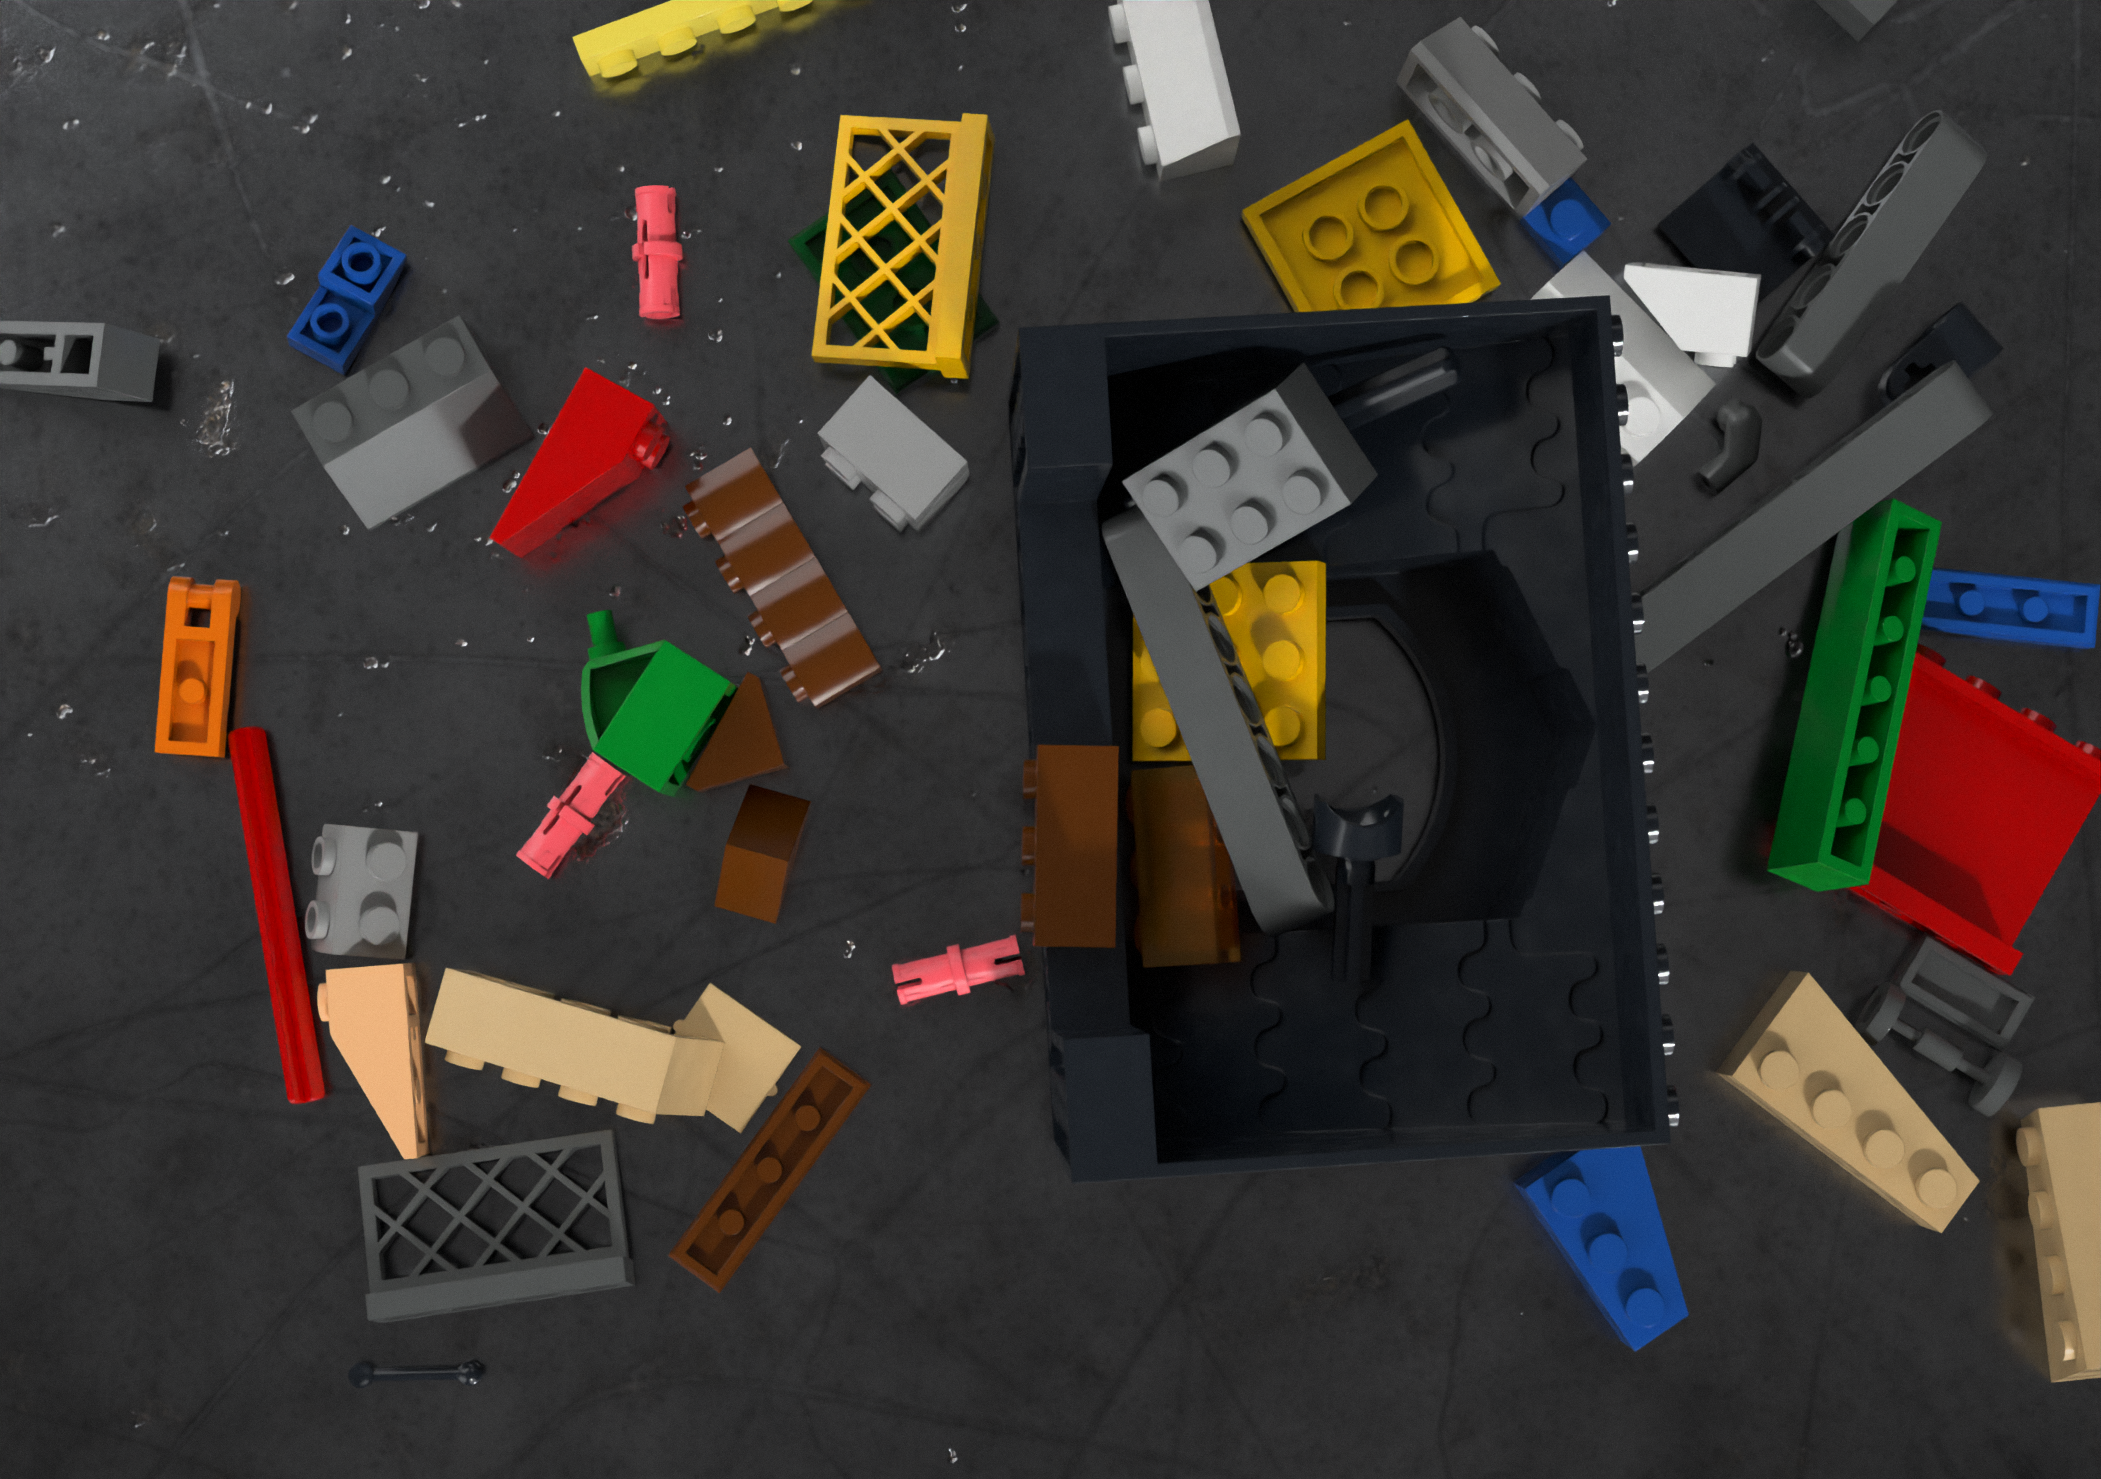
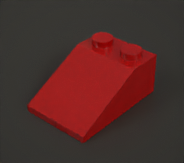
(586, 458)

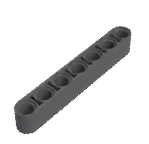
(1807, 510)
(1221, 730)

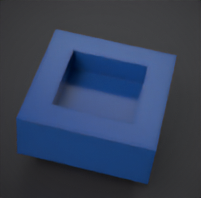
(1565, 223)

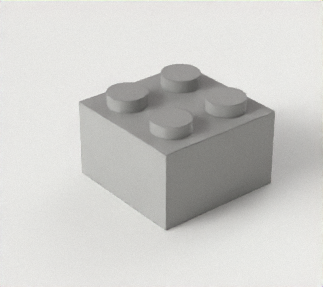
(893, 456)

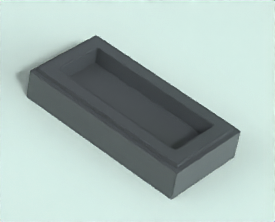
(1962, 991)

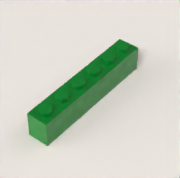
(1855, 698)

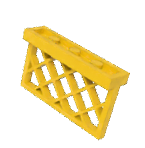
(959, 247)

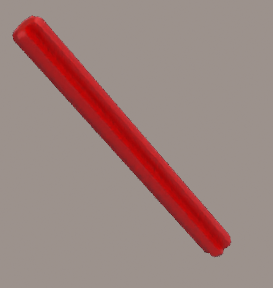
(276, 914)

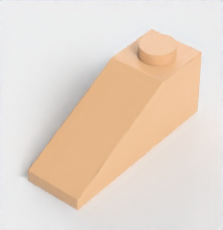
(379, 1035)

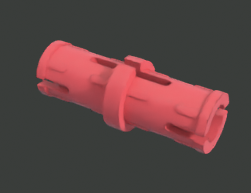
(657, 252)
(570, 815)
(958, 969)

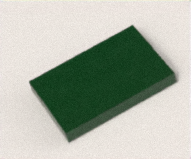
(885, 300)

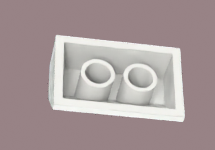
(1179, 83)
(1658, 376)

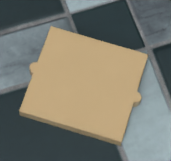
(750, 1060)

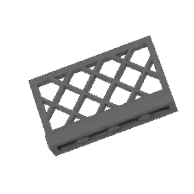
(500, 1282)

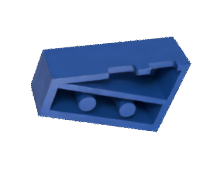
(1612, 1236)

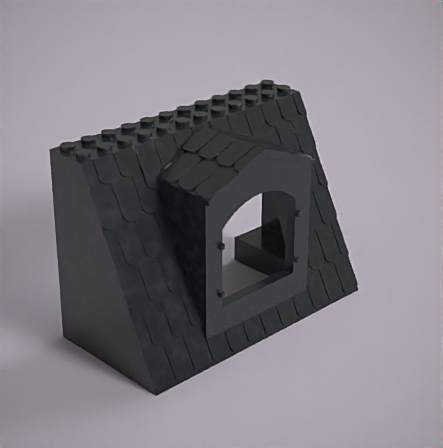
(1522, 931)

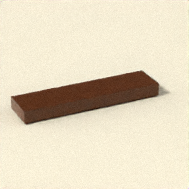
(770, 1169)

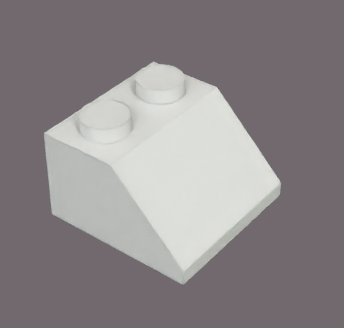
(1700, 308)

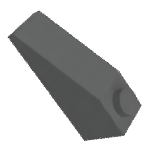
(78, 360)

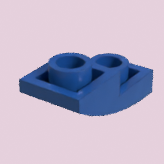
(348, 301)

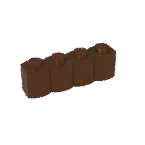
(782, 578)

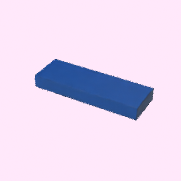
(2011, 608)

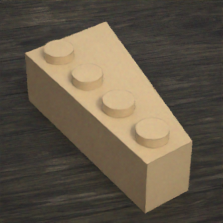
(572, 1046)
(1837, 1094)
(2064, 1206)

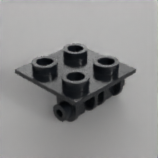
(1747, 223)

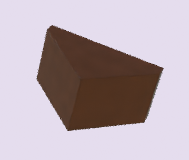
(743, 743)
(761, 853)

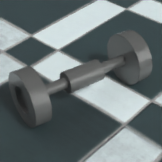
(1992, 1084)

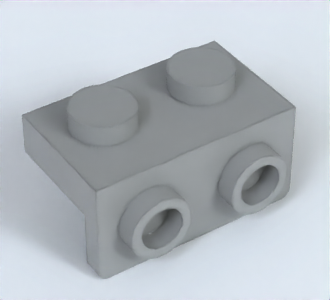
(361, 891)

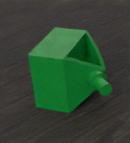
(649, 705)

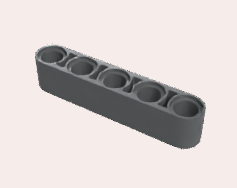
(1871, 254)

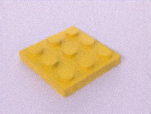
(1371, 232)
(1280, 638)

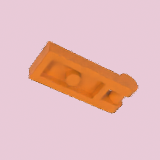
(196, 668)

